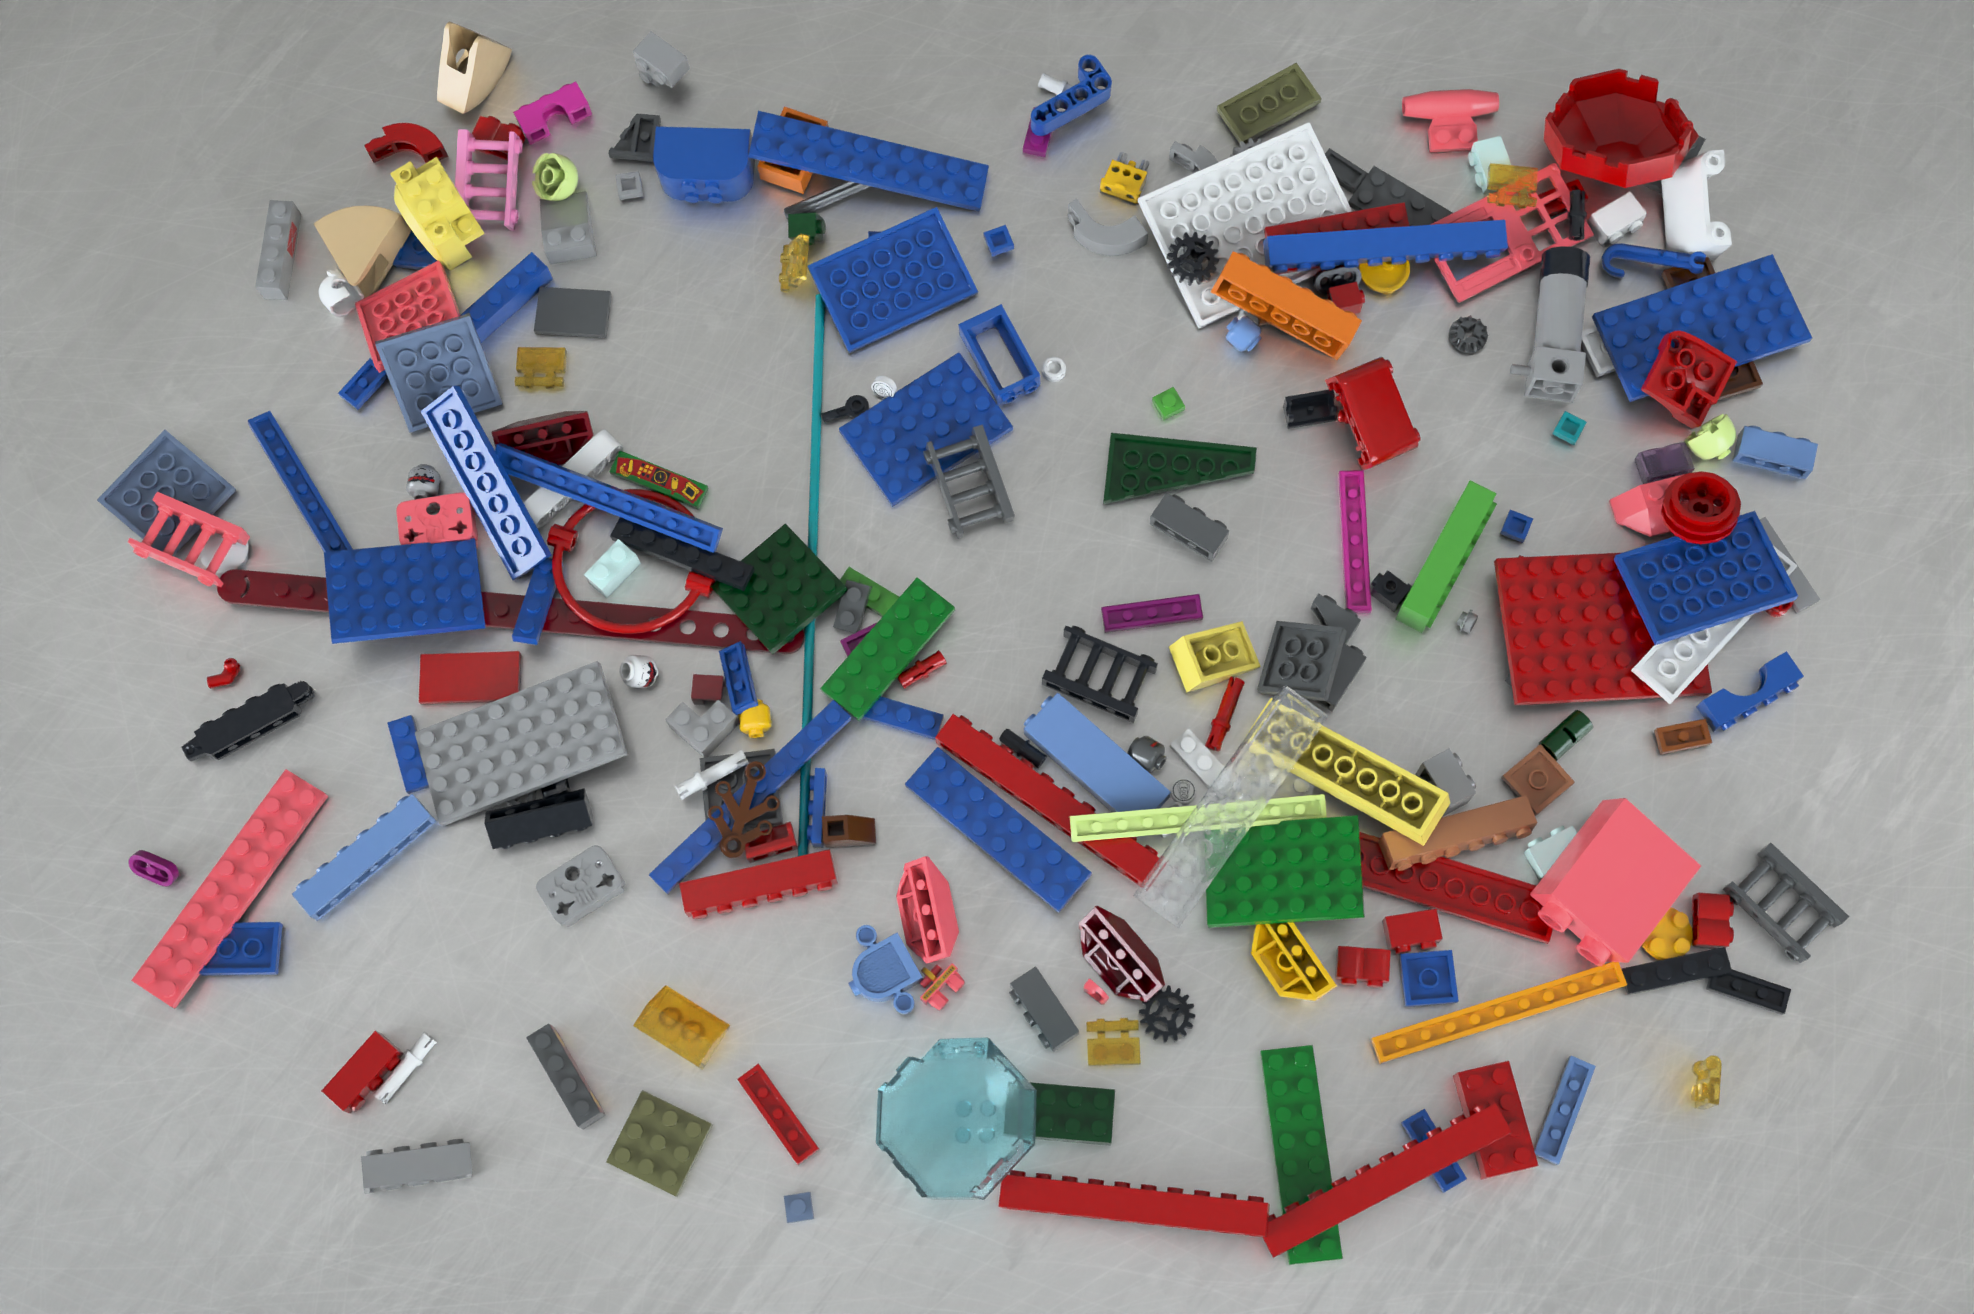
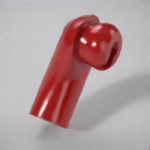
(230, 672)

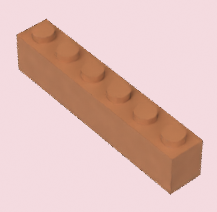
(1461, 832)

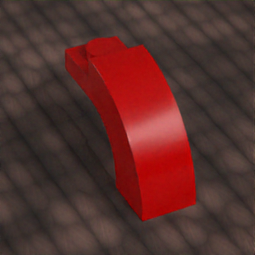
(406, 137)

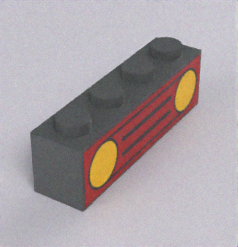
(566, 1076)

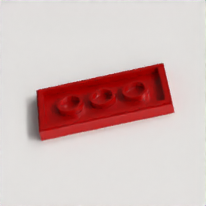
(468, 677)

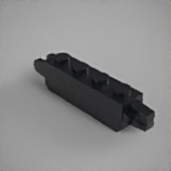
(248, 722)

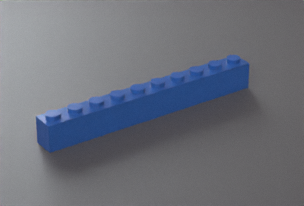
(1385, 245)

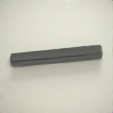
(825, 198)

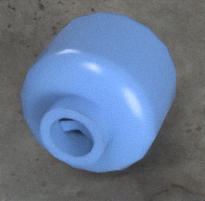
(1243, 333)

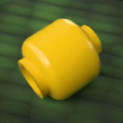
(755, 720)

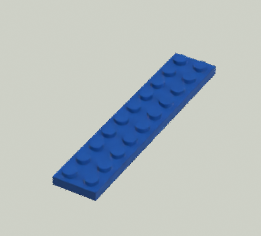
(868, 161)

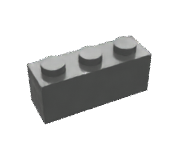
(1189, 526)
(1043, 1009)

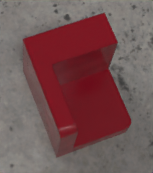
(707, 688)

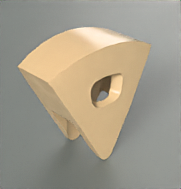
(475, 74)
(364, 243)

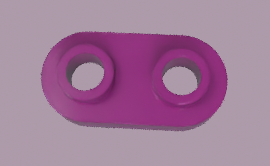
(153, 868)

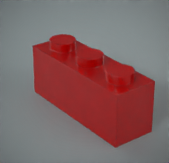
(363, 1073)

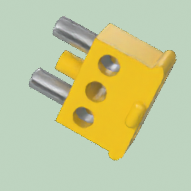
(1124, 180)

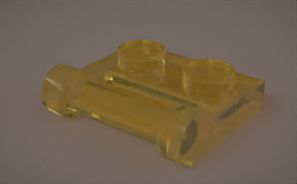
(1707, 1087)

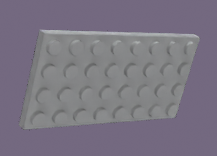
(520, 743)

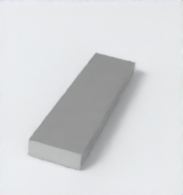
(1805, 592)

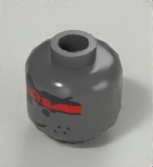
(1148, 753)

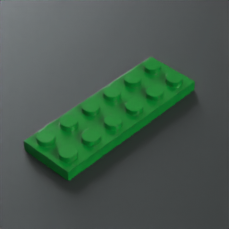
(887, 649)

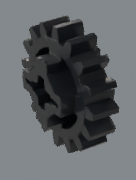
(1190, 248)
(1170, 1025)

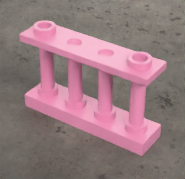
(466, 167)

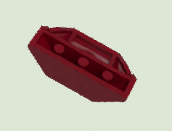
(548, 437)
(1120, 956)

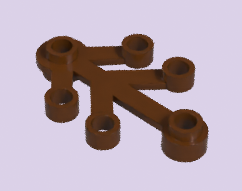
(741, 813)

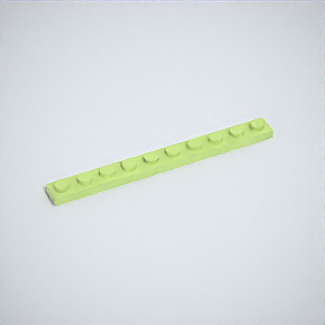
(1171, 819)

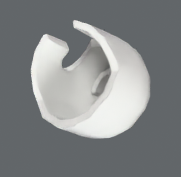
(339, 294)

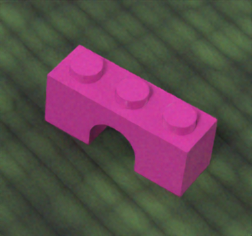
(565, 101)

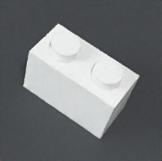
(1617, 219)

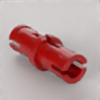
(921, 669)

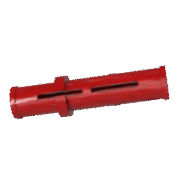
(1221, 723)

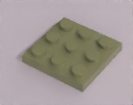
(659, 1143)

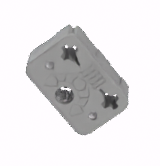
(584, 893)

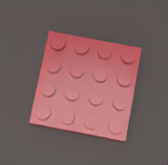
(406, 306)

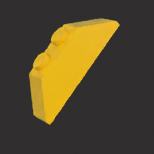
(1290, 962)

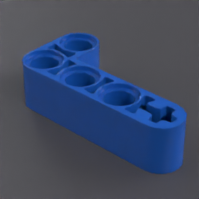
(1046, 117)

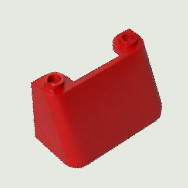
(1375, 412)

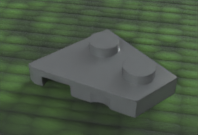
(638, 139)

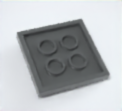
(1302, 659)
(737, 780)

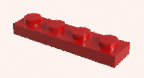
(778, 1114)

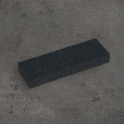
(1751, 991)

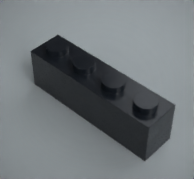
(538, 819)

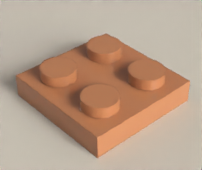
(1538, 778)

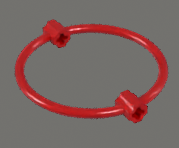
(565, 539)

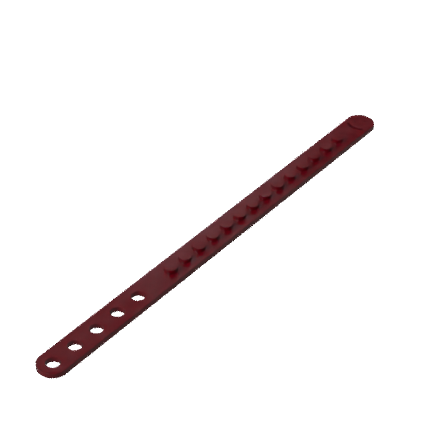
(503, 610)

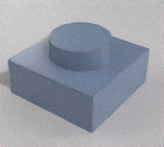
(798, 1207)

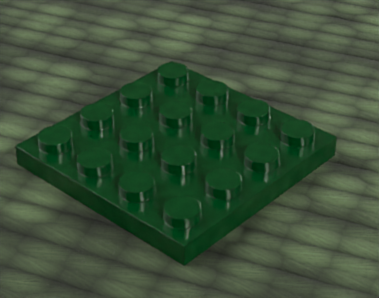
(784, 591)

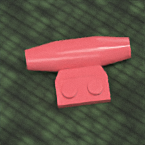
(1451, 115)

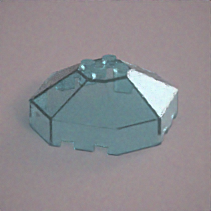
(957, 1119)

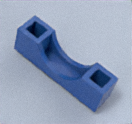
(1775, 676)

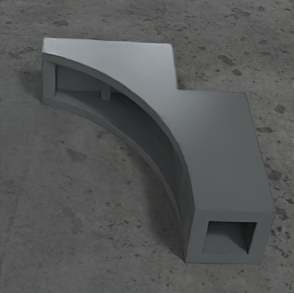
(1351, 656)

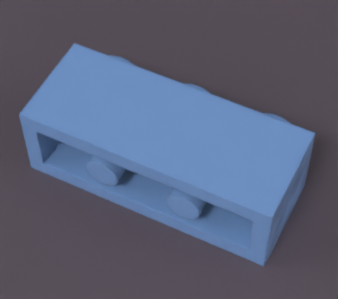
(1775, 452)

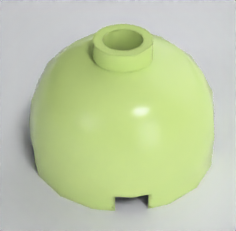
(555, 177)
(1713, 438)

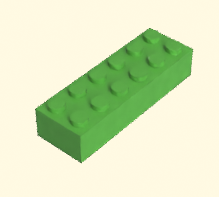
(1447, 557)

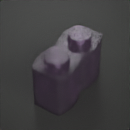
(1664, 462)

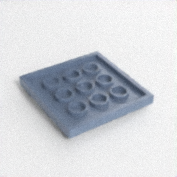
(434, 359)
(173, 471)

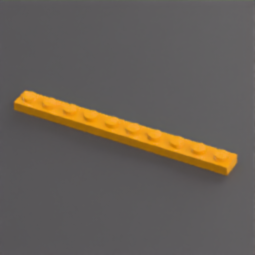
(1498, 1012)

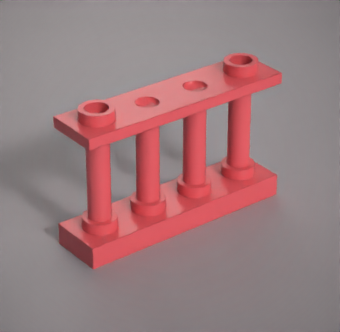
(189, 516)

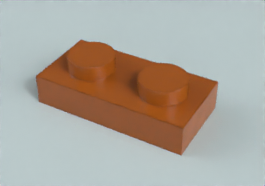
(1683, 736)

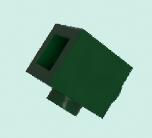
(808, 224)

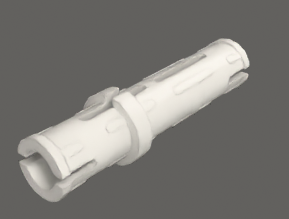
(710, 775)
(412, 1058)

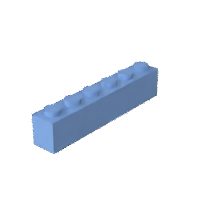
(363, 857)

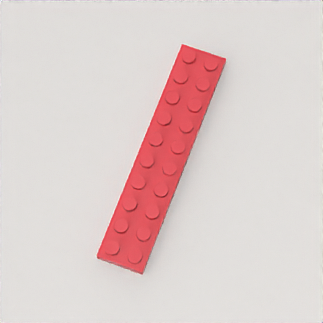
(229, 888)

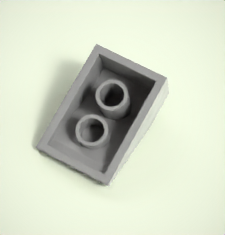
(567, 229)

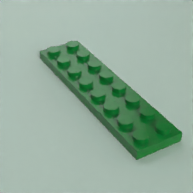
(1299, 1141)

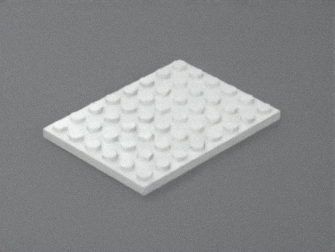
(1235, 202)

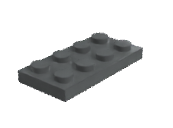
(1382, 190)

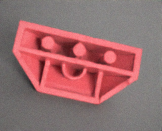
(1642, 508)
(927, 910)

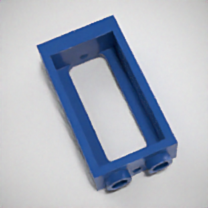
(998, 319)

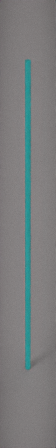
(812, 544)

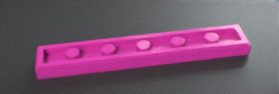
(1354, 541)

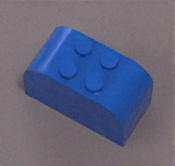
(704, 163)

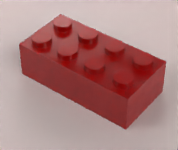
(1497, 1085)

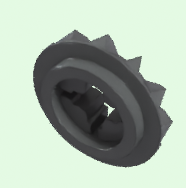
(1470, 344)

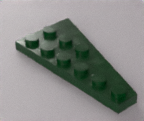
(1158, 465)

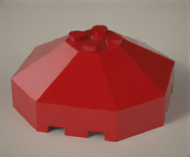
(1618, 130)

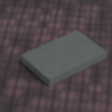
(572, 312)

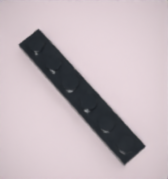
(683, 554)

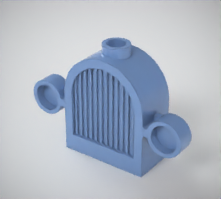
(884, 970)

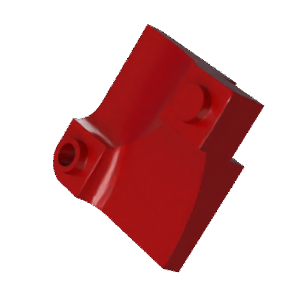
(1688, 377)

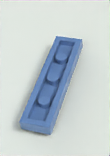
(1564, 1110)

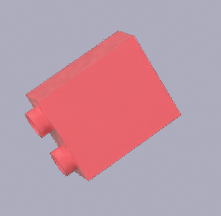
(1614, 882)

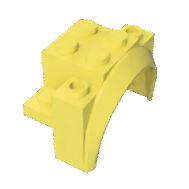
(435, 211)

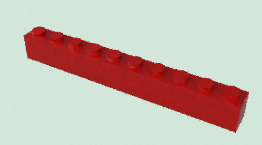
(1040, 794)
(1386, 1178)
(1135, 1205)

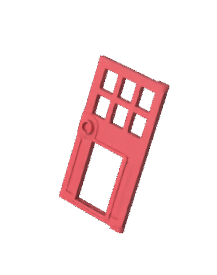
(1520, 244)

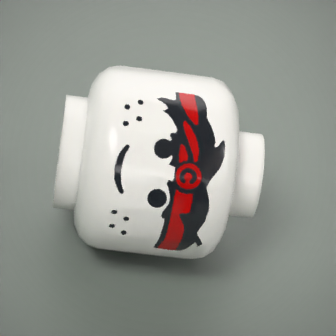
(638, 671)

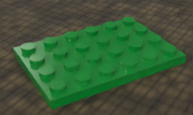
(1290, 875)

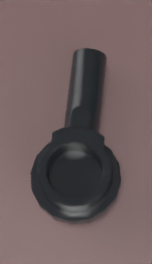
(854, 407)

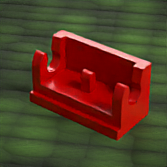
(777, 842)

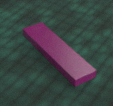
(1152, 613)

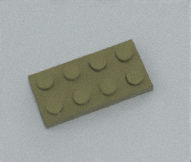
(1269, 104)

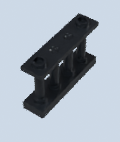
(1102, 698)

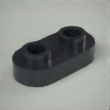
(1335, 278)

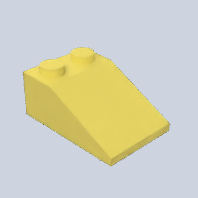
(1213, 656)

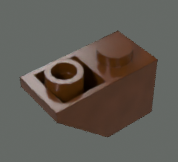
(848, 830)

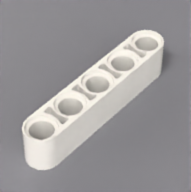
(587, 461)

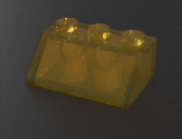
(682, 1026)

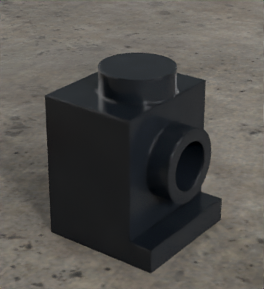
(1389, 598)

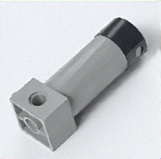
(1557, 363)

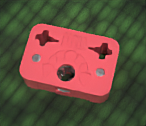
(417, 519)

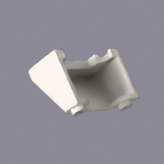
(1687, 208)

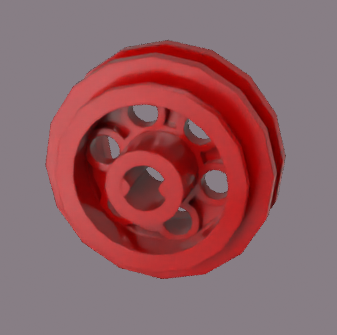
(1699, 518)

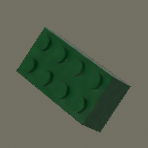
(1074, 1113)

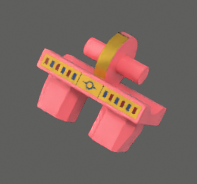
(948, 977)

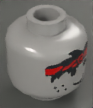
(423, 482)

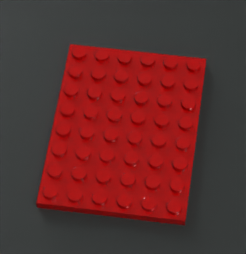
(1574, 631)

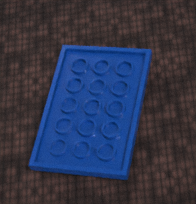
(892, 279)
(933, 408)
(1700, 586)
(403, 591)

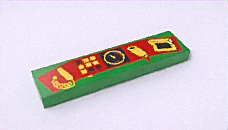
(658, 479)

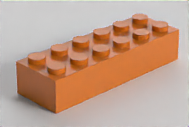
(1286, 305)

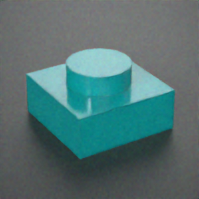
(1569, 428)

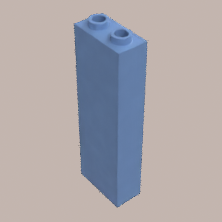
(1093, 758)

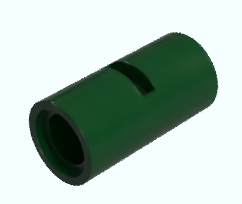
(1567, 734)

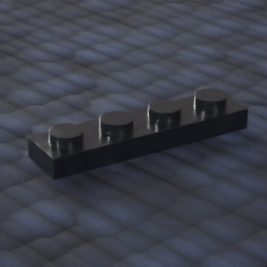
(1676, 970)

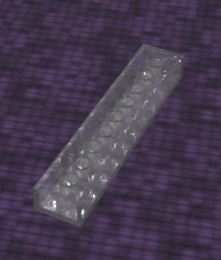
(1230, 806)

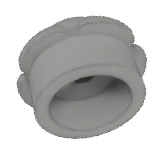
(1467, 621)

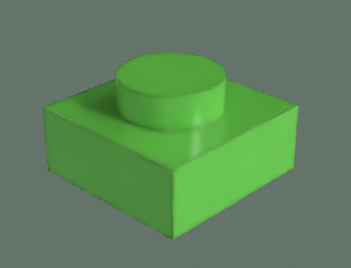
(1168, 403)

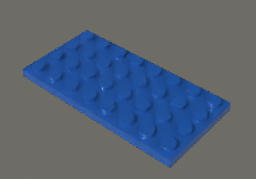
(1736, 310)

